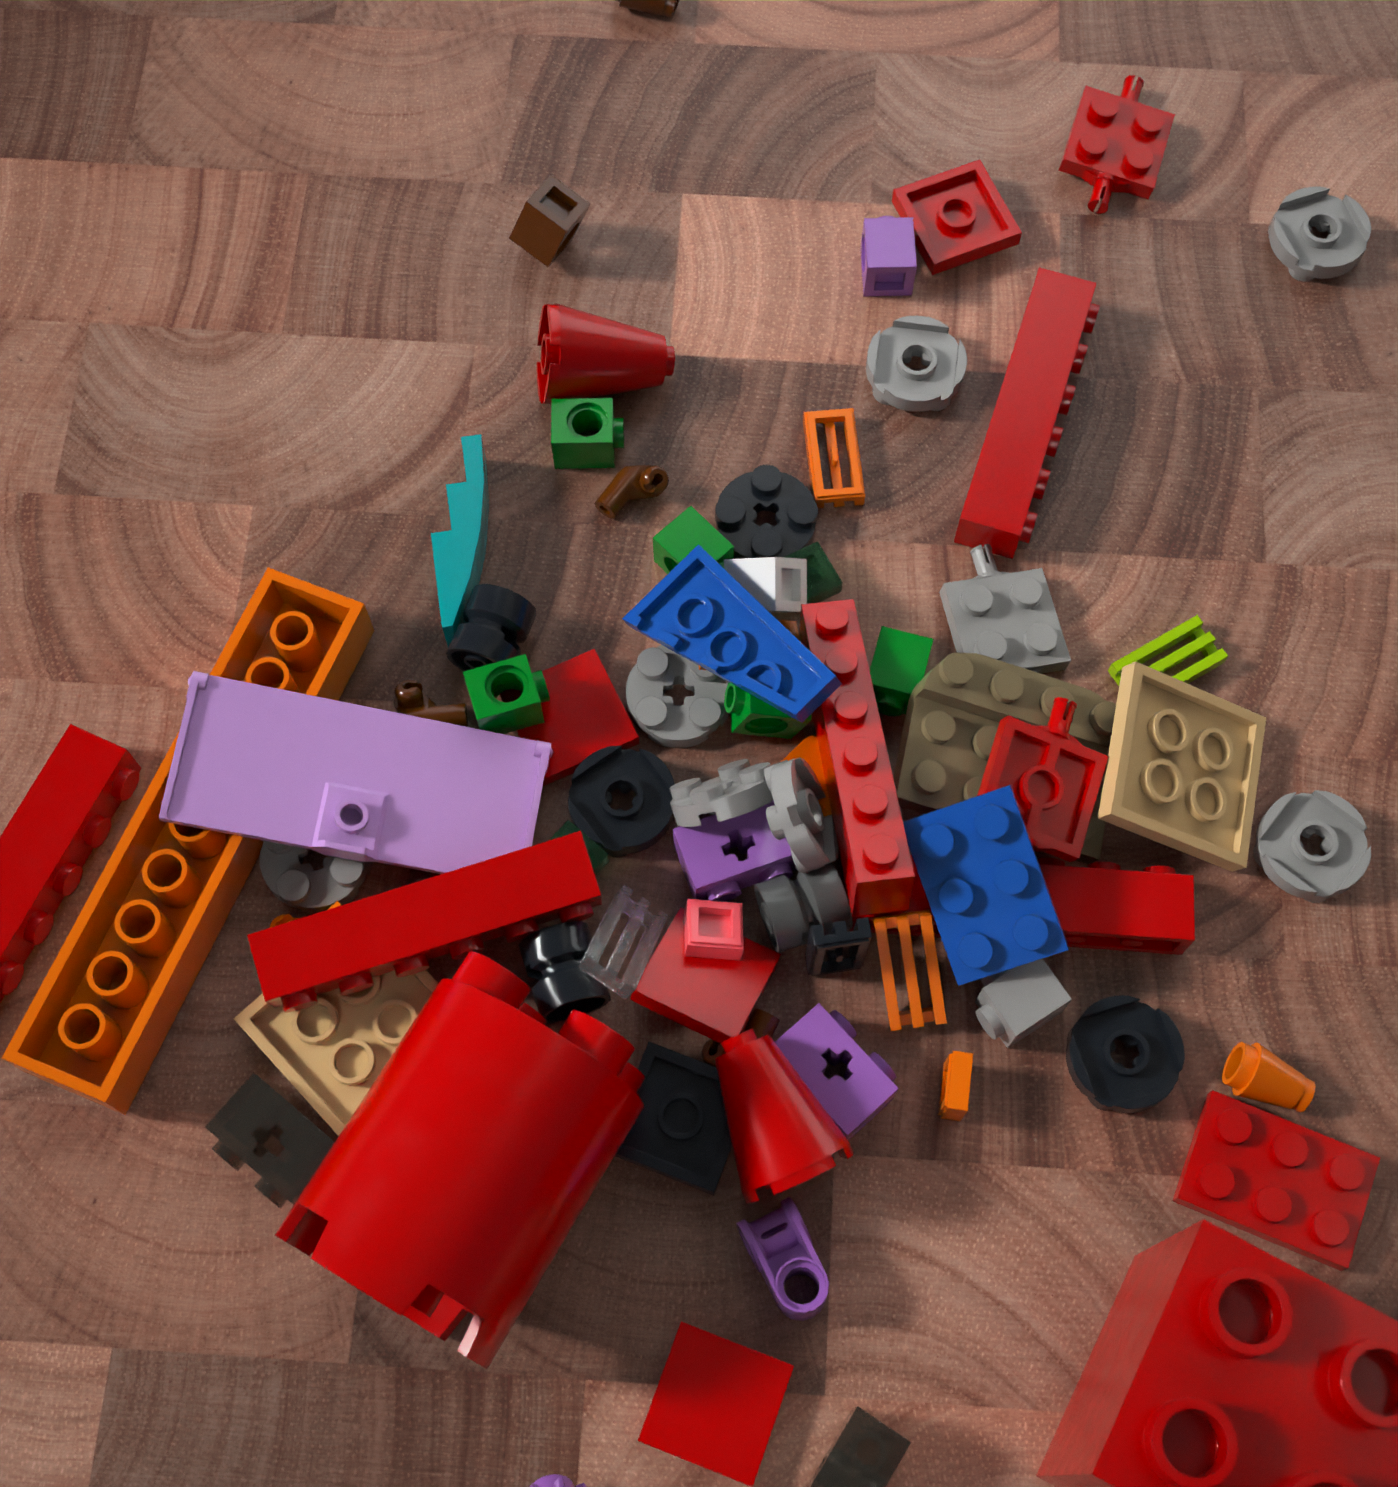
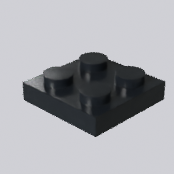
(682, 1120)

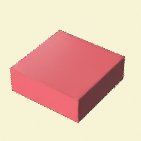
(713, 929)

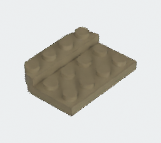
(956, 719)

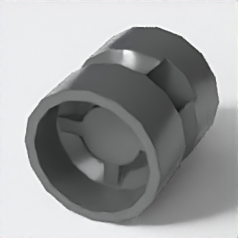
(795, 905)

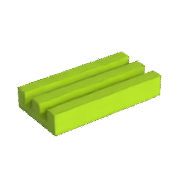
(1201, 642)

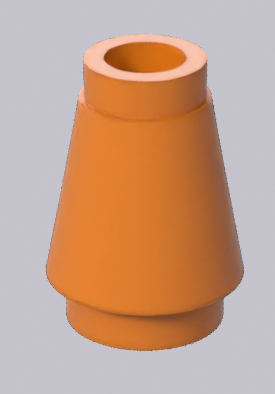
(1266, 1078)

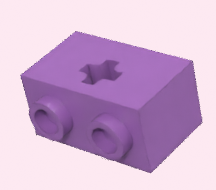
(720, 875)
(867, 1078)

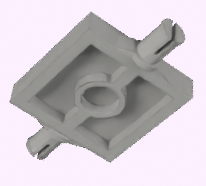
(1005, 616)

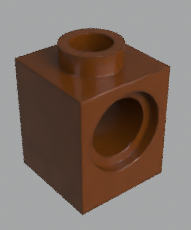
(549, 220)

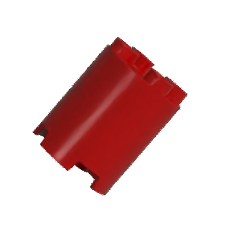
(470, 1157)

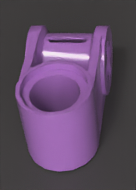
(785, 1256)

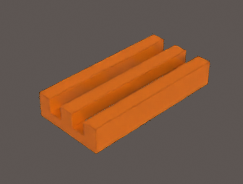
(838, 494)
(916, 1015)

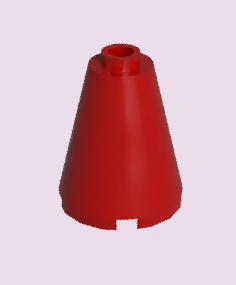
(596, 356)
(774, 1118)

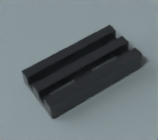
(857, 940)

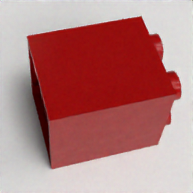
(1231, 1378)

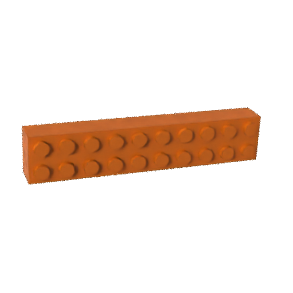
(174, 883)

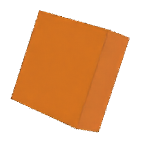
(955, 1086)

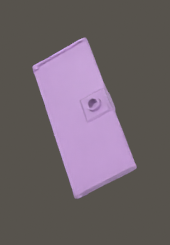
(350, 778)

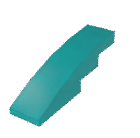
(462, 550)

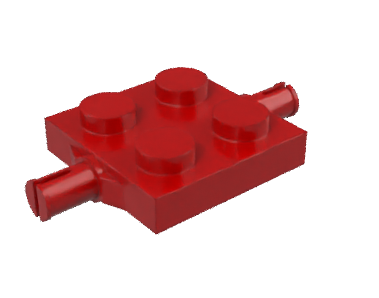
(1116, 143)
(1050, 777)

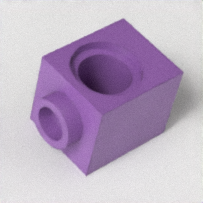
(888, 256)

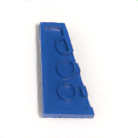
(728, 632)

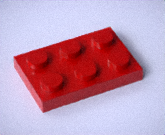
(1277, 1180)

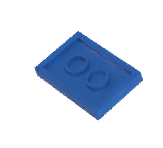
(984, 885)

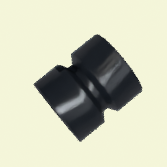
(493, 627)
(554, 960)

